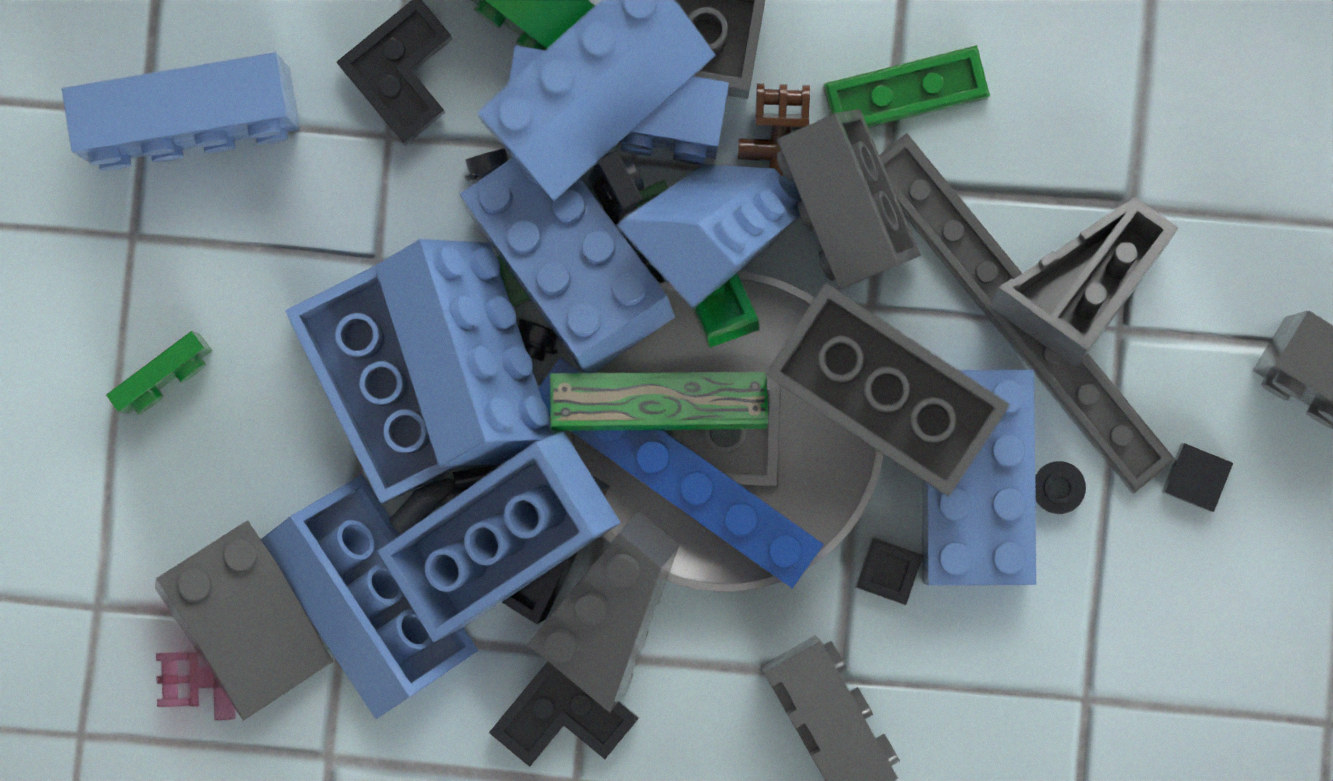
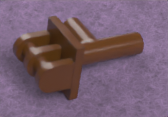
(780, 123)

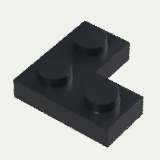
(385, 66)
(618, 191)
(557, 702)

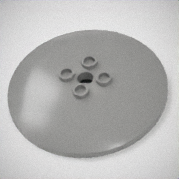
(797, 465)

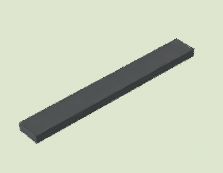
(983, 267)

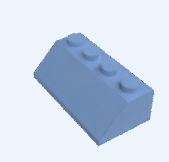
(594, 88)
(712, 225)
(354, 600)

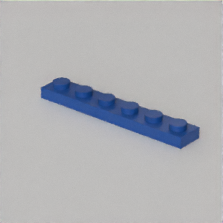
(704, 494)

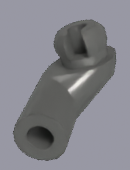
(422, 503)

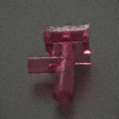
(196, 678)

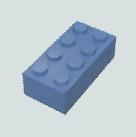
(181, 110)
(684, 124)
(569, 264)
(463, 351)
(368, 383)
(989, 519)
(499, 536)

